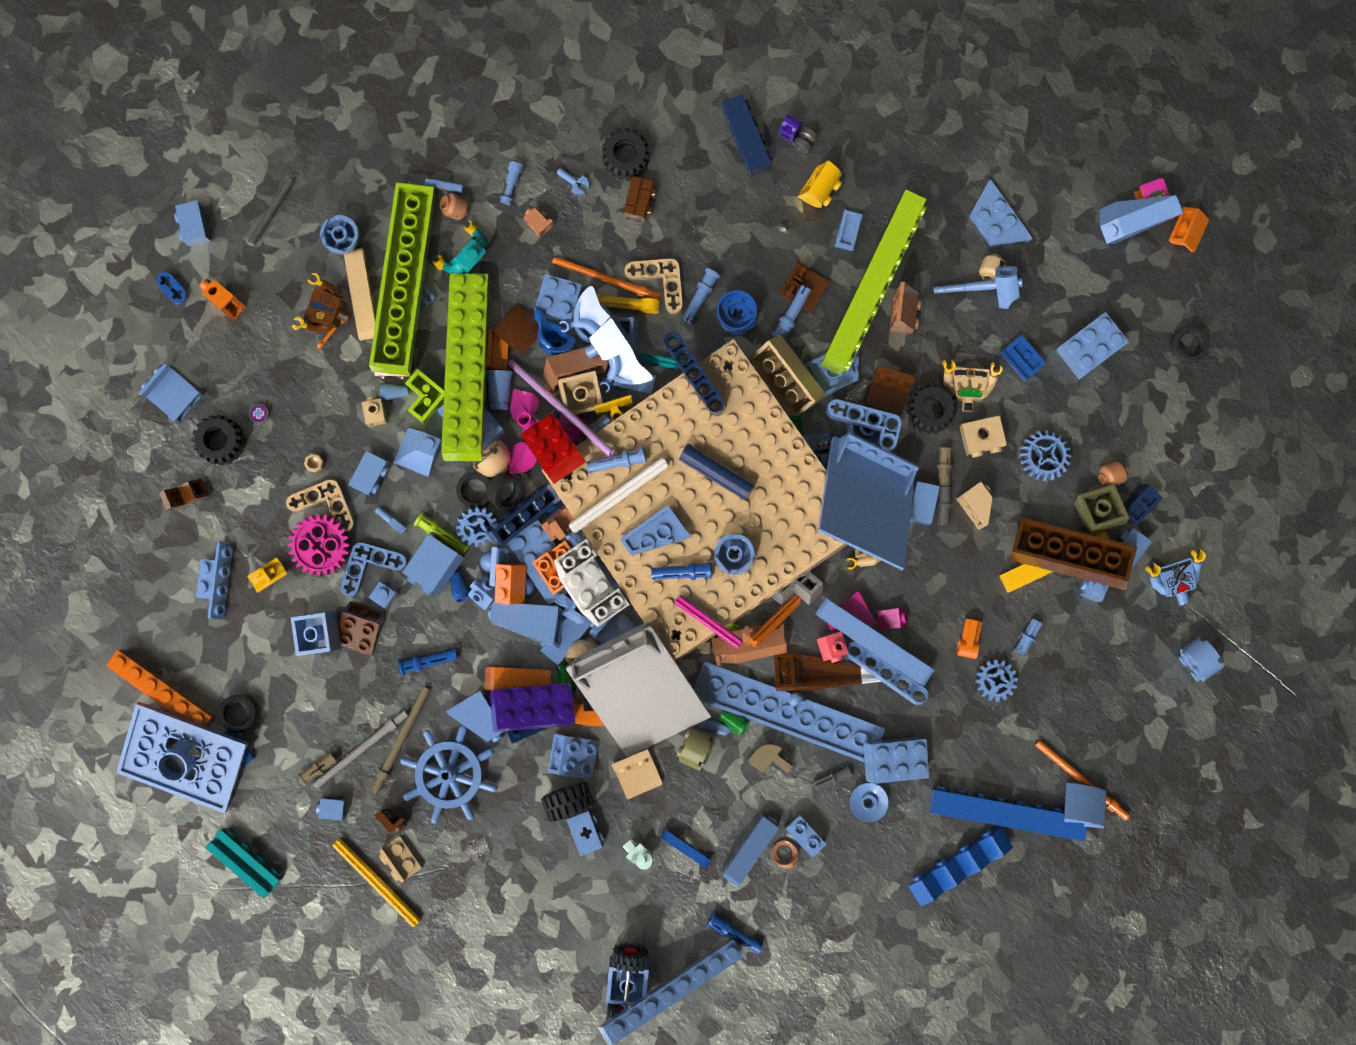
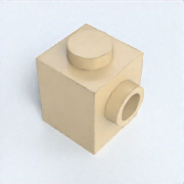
(374, 411)

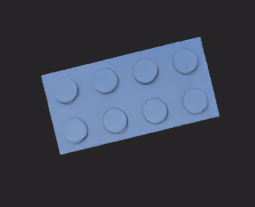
(528, 547)

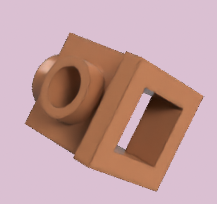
(538, 221)

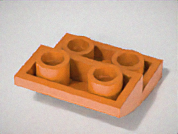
(547, 569)

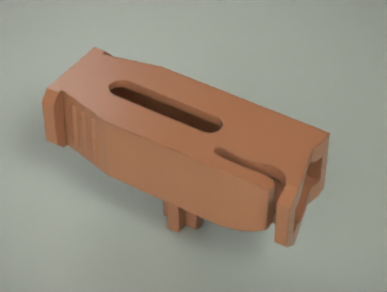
(772, 645)

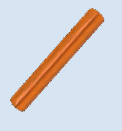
(775, 620)

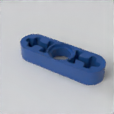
(685, 848)

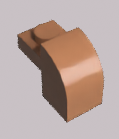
(558, 523)

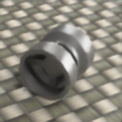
(805, 139)

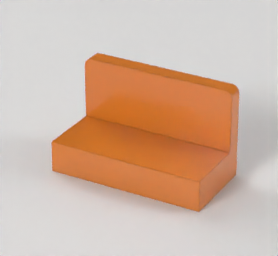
(1189, 228)
(497, 352)

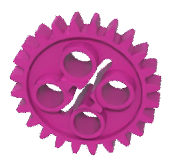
(308, 557)

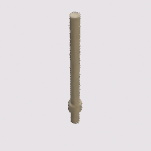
(383, 774)

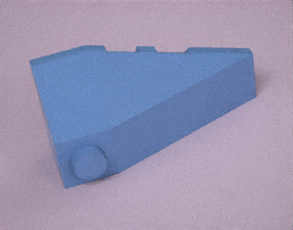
(1132, 217)

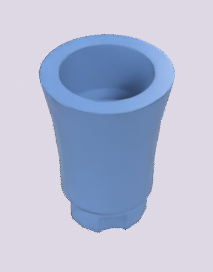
(498, 388)

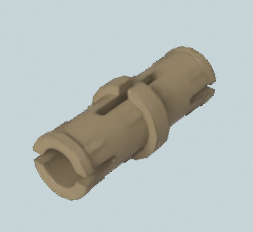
(944, 466)
(328, 761)

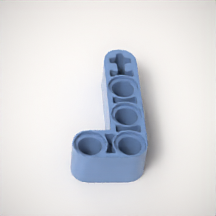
(862, 421)

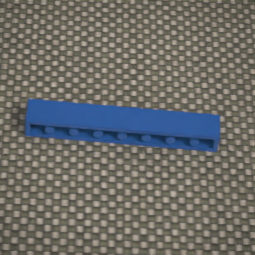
(1004, 814)

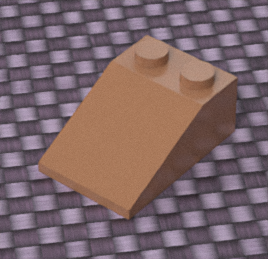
(904, 309)

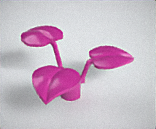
(522, 408)

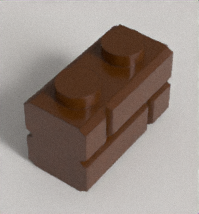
(639, 198)

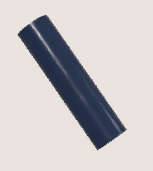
(717, 472)

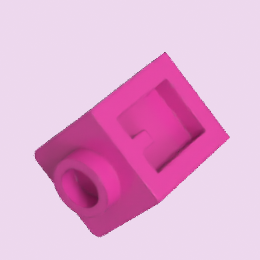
(892, 618)

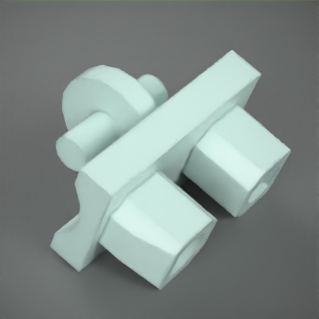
(638, 854)

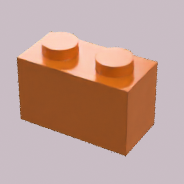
(510, 583)

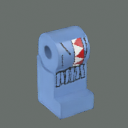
(818, 442)

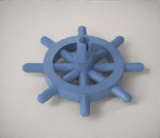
(448, 774)

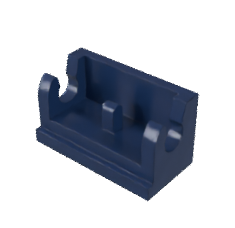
(1141, 503)

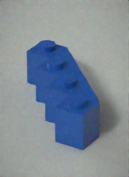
(966, 862)

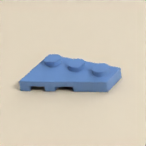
(655, 532)

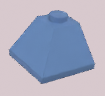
(418, 451)

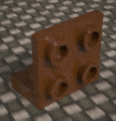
(889, 390)
(360, 627)

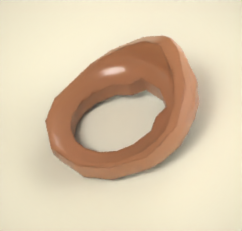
(781, 863)

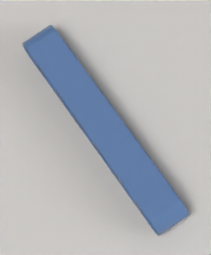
(875, 641)

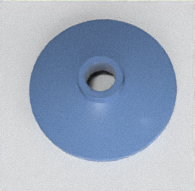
(876, 809)

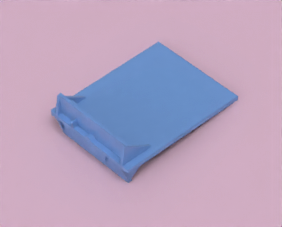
(868, 499)

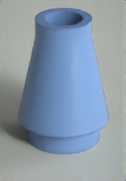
(392, 390)

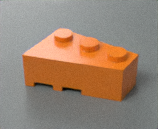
(508, 678)

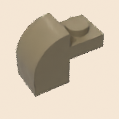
(765, 754)

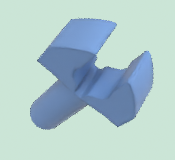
(574, 181)
(391, 521)

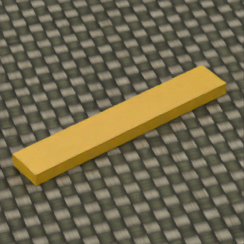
(1025, 574)

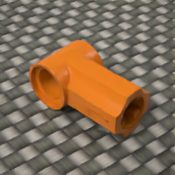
(968, 644)

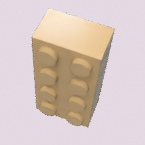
(786, 377)

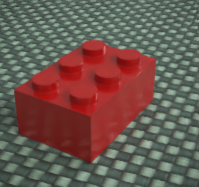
(553, 448)

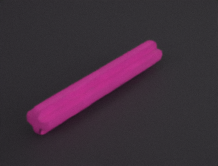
(708, 621)

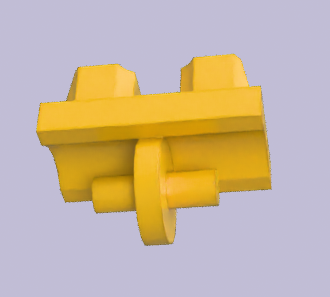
(267, 575)

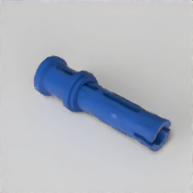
(692, 571)
(417, 663)
(726, 928)

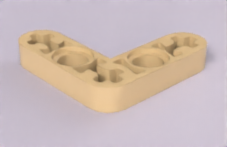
(667, 277)
(330, 498)

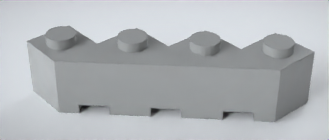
(806, 587)

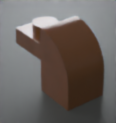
(184, 495)

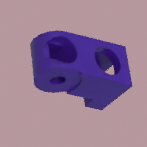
(790, 128)

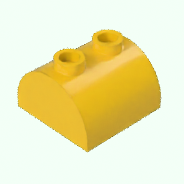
(820, 184)

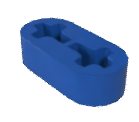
(175, 286)

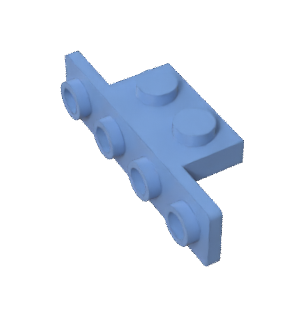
(214, 580)

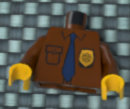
(324, 309)

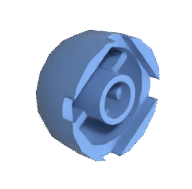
(339, 234)

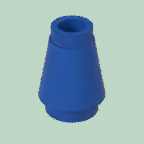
(459, 588)

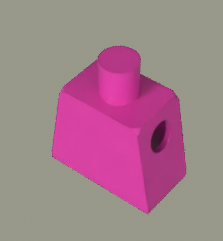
(857, 607)

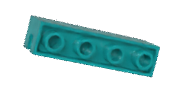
(244, 863)

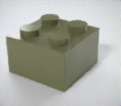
(1101, 510)

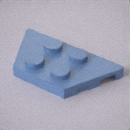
(997, 219)
(830, 381)

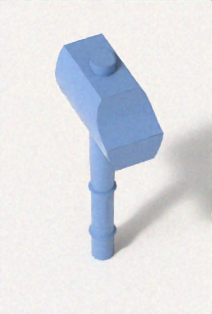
(1005, 282)

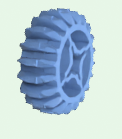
(1038, 450)

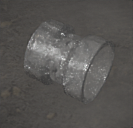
(477, 849)

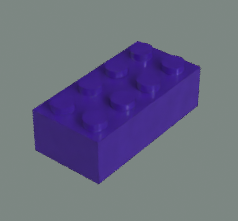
(532, 707)

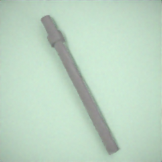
(390, 725)

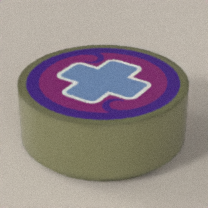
(259, 413)

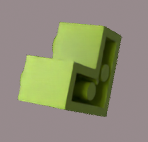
(430, 397)

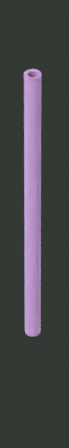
(561, 408)

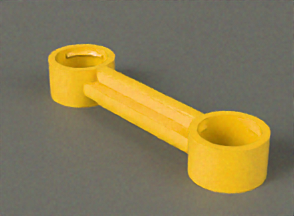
(644, 305)

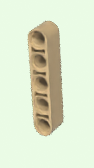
(360, 293)

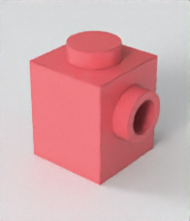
(832, 647)

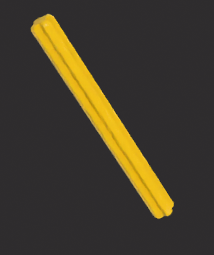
(377, 883)

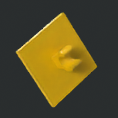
(614, 407)

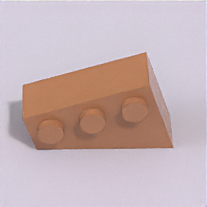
(570, 364)

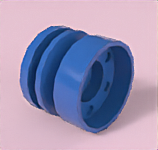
(738, 302)

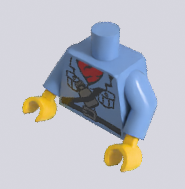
(1177, 577)

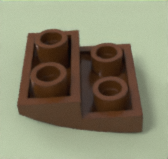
(518, 330)

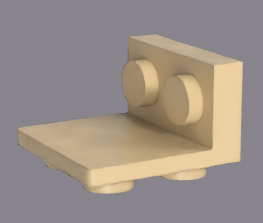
(637, 773)

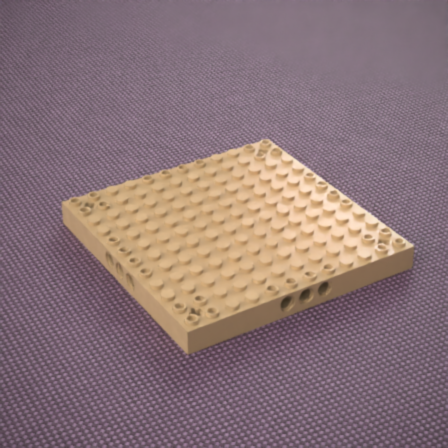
(777, 517)

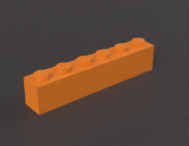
(158, 688)

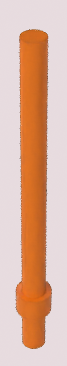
(641, 290)
(1110, 803)

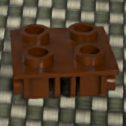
(803, 276)

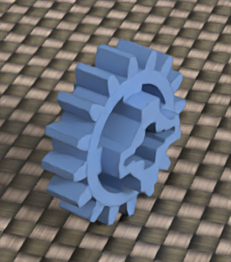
(469, 522)
(993, 688)

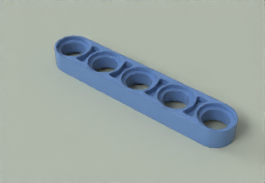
(892, 682)

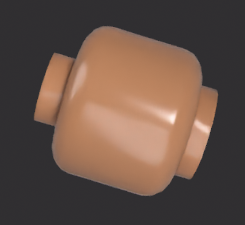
(454, 206)
(1113, 473)

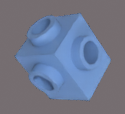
(482, 592)

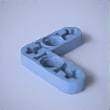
(363, 561)

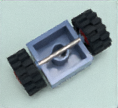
(626, 976)

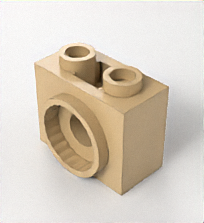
(976, 445)

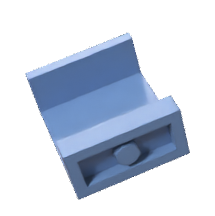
(171, 393)

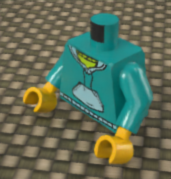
(469, 254)

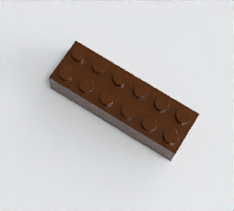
(1073, 553)

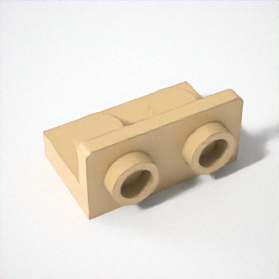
(399, 859)

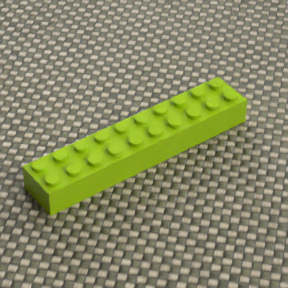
(402, 279)
(872, 286)
(466, 367)

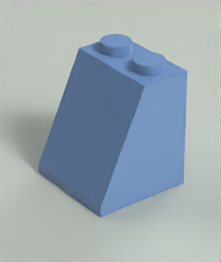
(476, 716)

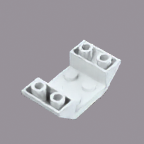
(588, 584)

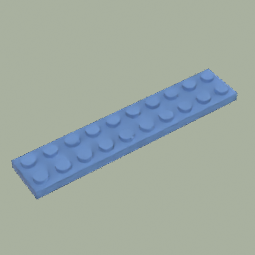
(772, 708)

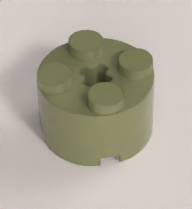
(697, 748)

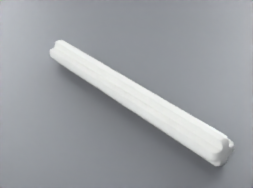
(618, 495)

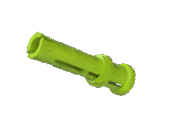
(433, 528)

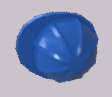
(550, 336)

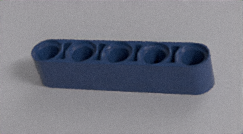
(691, 365)

